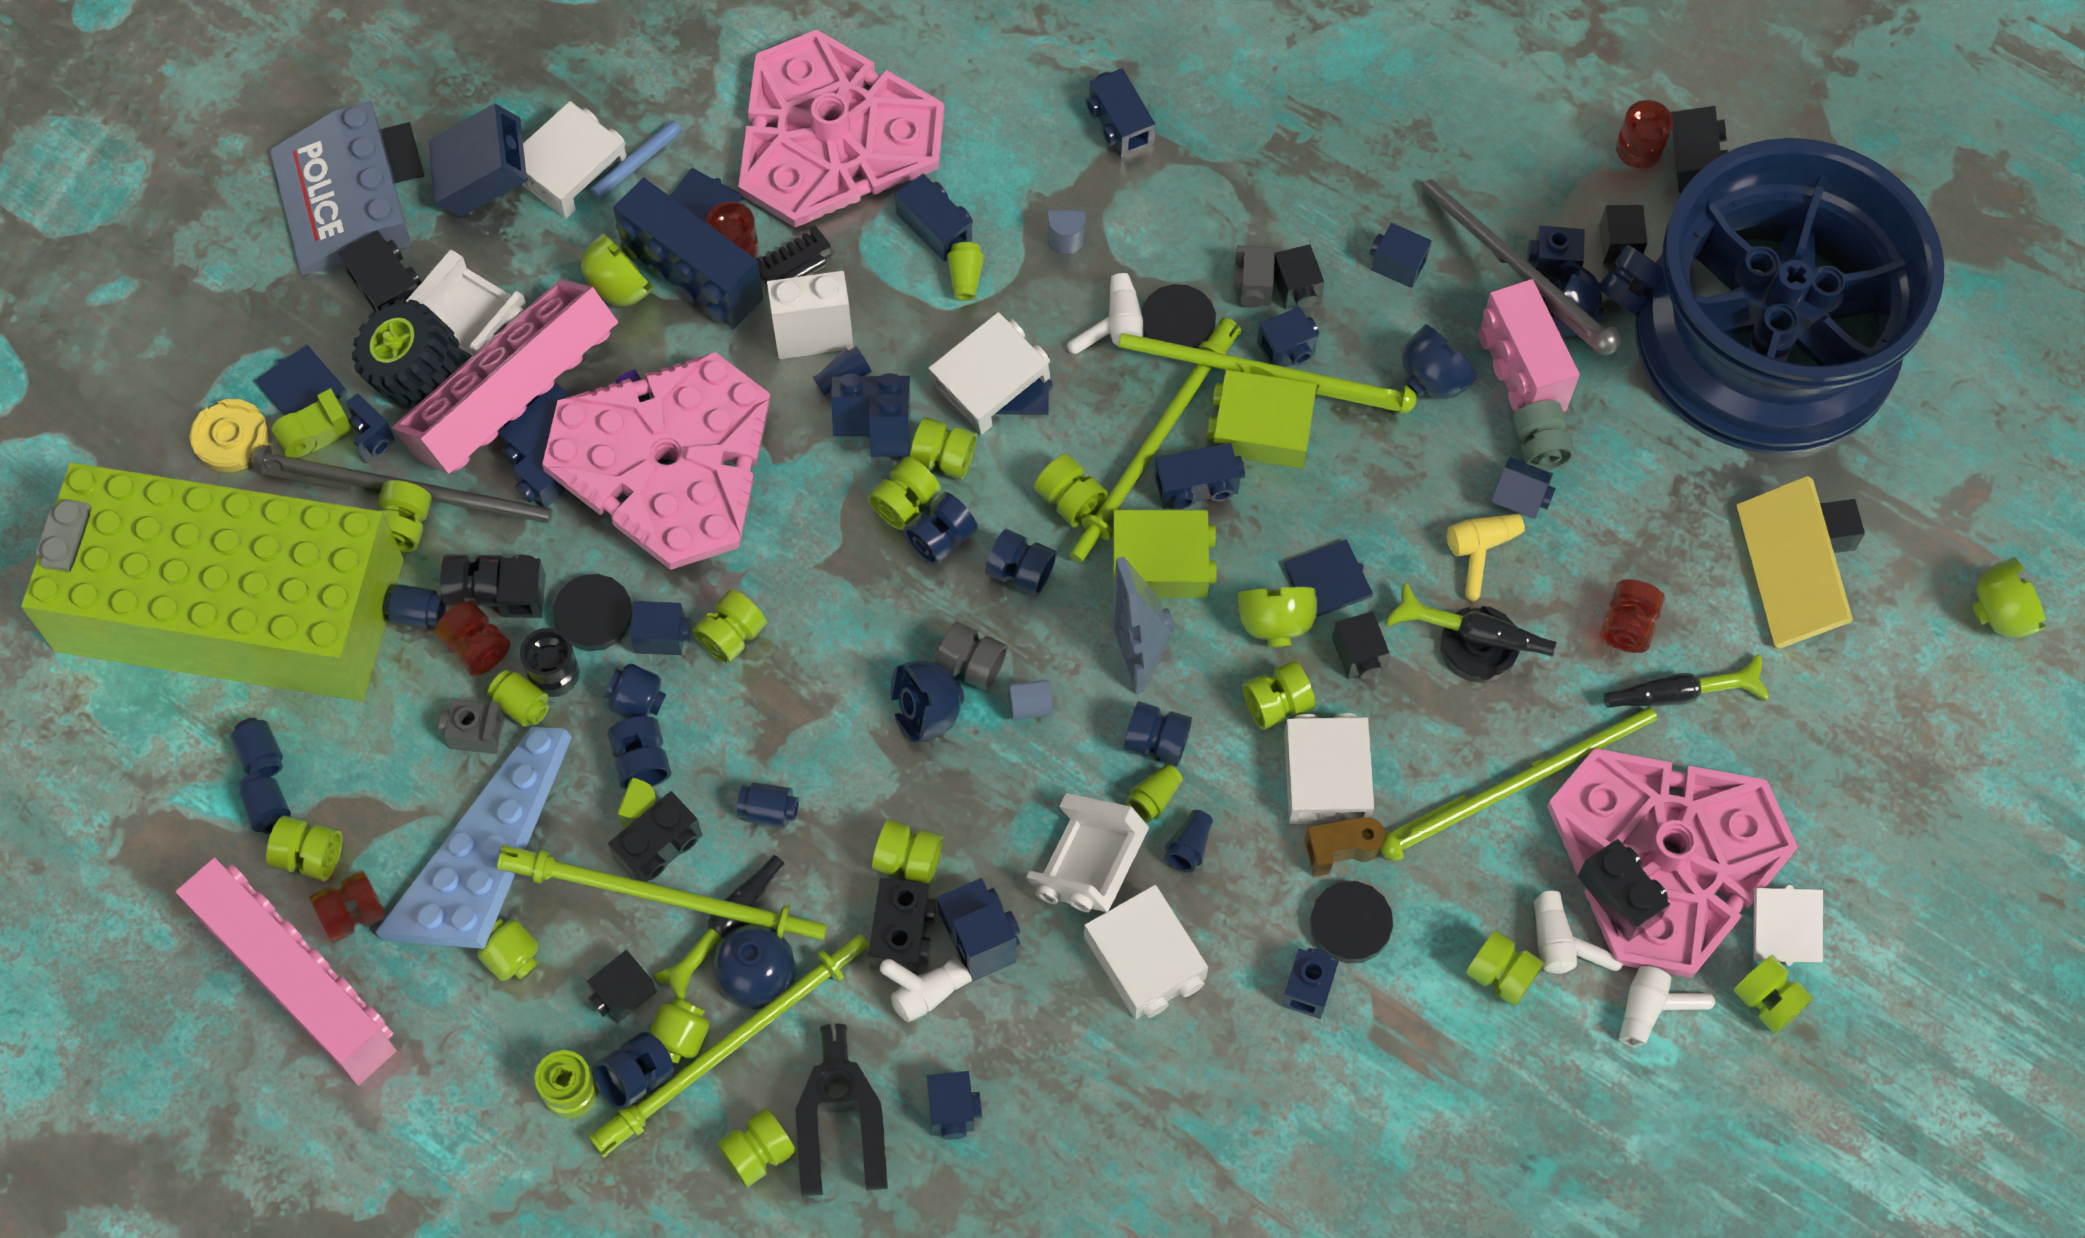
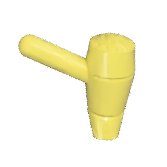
(1477, 536)

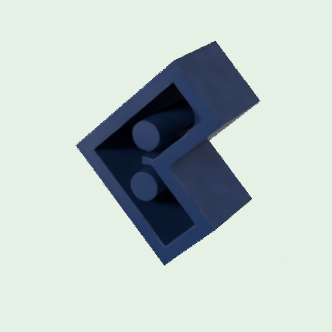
(874, 409)
(979, 928)

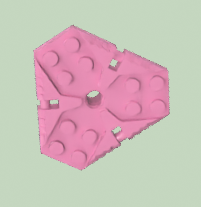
(831, 129)
(698, 418)
(1722, 824)

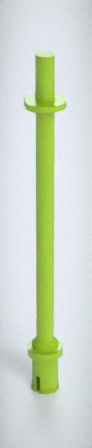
(1097, 525)
(543, 867)
(634, 1117)

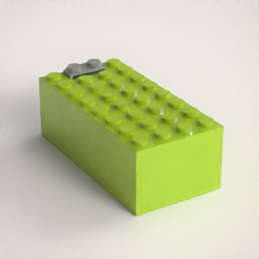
(214, 581)

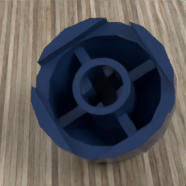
(1582, 289)
(1435, 366)
(927, 699)
(753, 966)

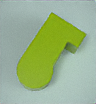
(312, 427)

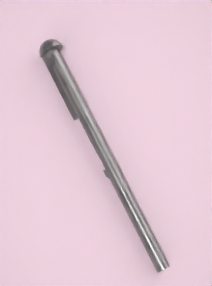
(1600, 339)
(341, 478)

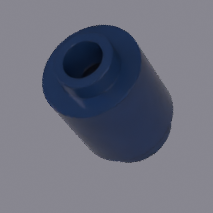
(414, 606)
(256, 747)
(262, 801)
(767, 804)

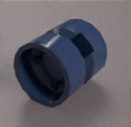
(1645, 276)
(945, 524)
(1017, 561)
(1157, 733)
(639, 751)
(631, 1071)

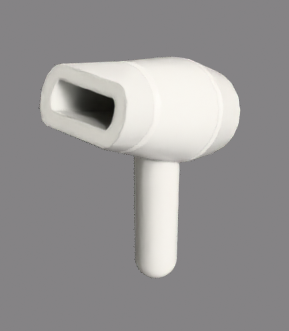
(1123, 316)
(1556, 942)
(926, 991)
(1647, 999)

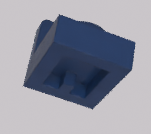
(371, 426)

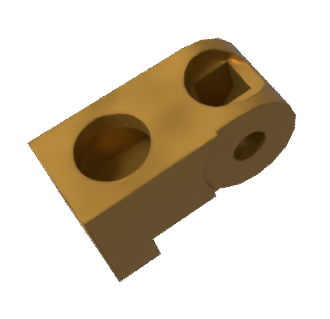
(1343, 841)

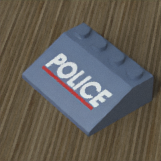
(338, 187)

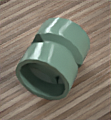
(1544, 435)

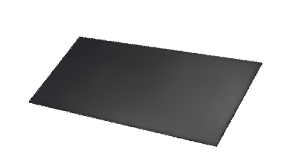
(402, 152)

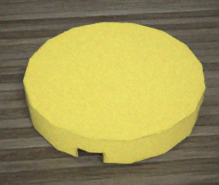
(228, 435)

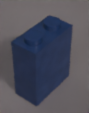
(477, 160)

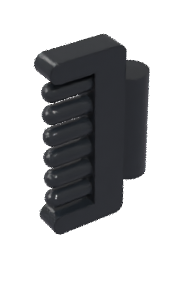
(802, 263)

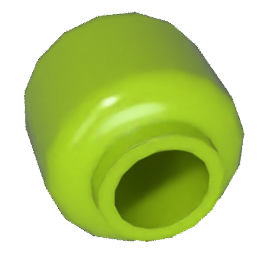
(509, 950)
(680, 1028)

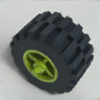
(405, 351)

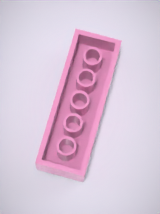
(505, 376)
(289, 969)

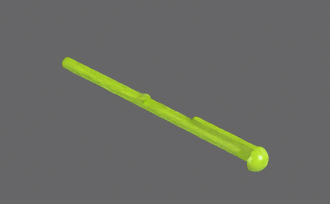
(1328, 386)
(1462, 807)

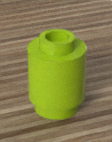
(519, 698)

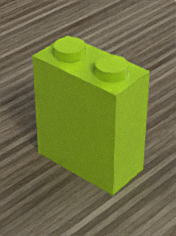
(1263, 417)
(1167, 549)

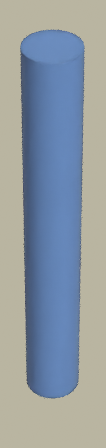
(636, 159)

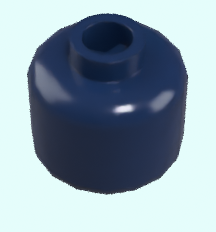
(634, 692)

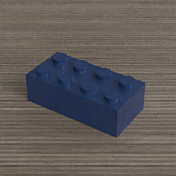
(688, 253)

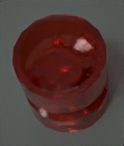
(1644, 134)
(737, 224)
(1632, 616)
(472, 638)
(334, 914)

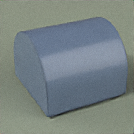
(1066, 230)
(1030, 700)

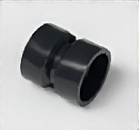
(469, 580)
(550, 661)

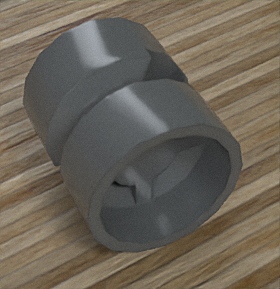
(974, 657)

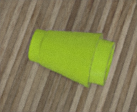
(965, 269)
(1154, 793)

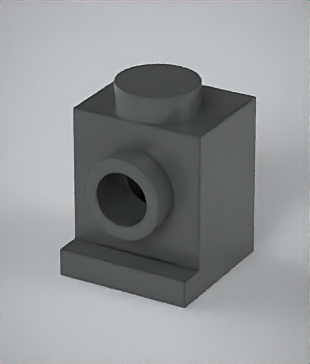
(1254, 275)
(481, 735)

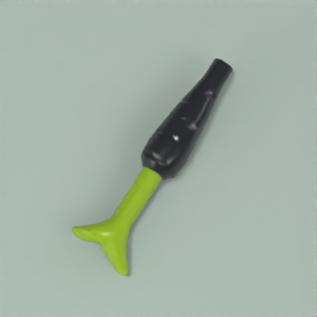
(1473, 626)
(1686, 687)
(747, 894)

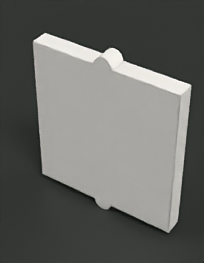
(1788, 924)

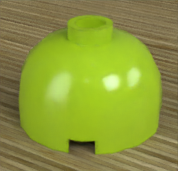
(613, 273)
(2008, 602)
(1277, 613)

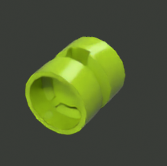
(943, 448)
(909, 487)
(1067, 487)
(404, 509)
(726, 630)
(1278, 695)
(297, 846)
(903, 851)
(1505, 968)
(1762, 983)
(566, 1084)
(757, 1146)

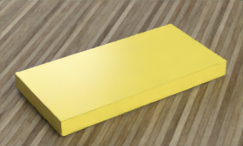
(1794, 562)

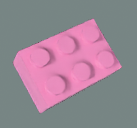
(1527, 347)

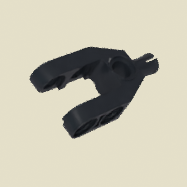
(816, 1100)

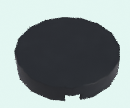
(1178, 315)
(593, 612)
(1475, 661)
(1351, 922)

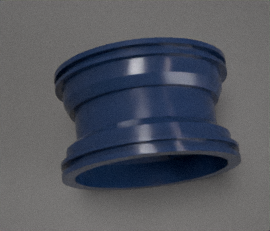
(1814, 203)

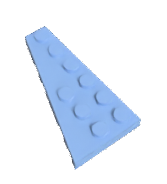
(460, 886)

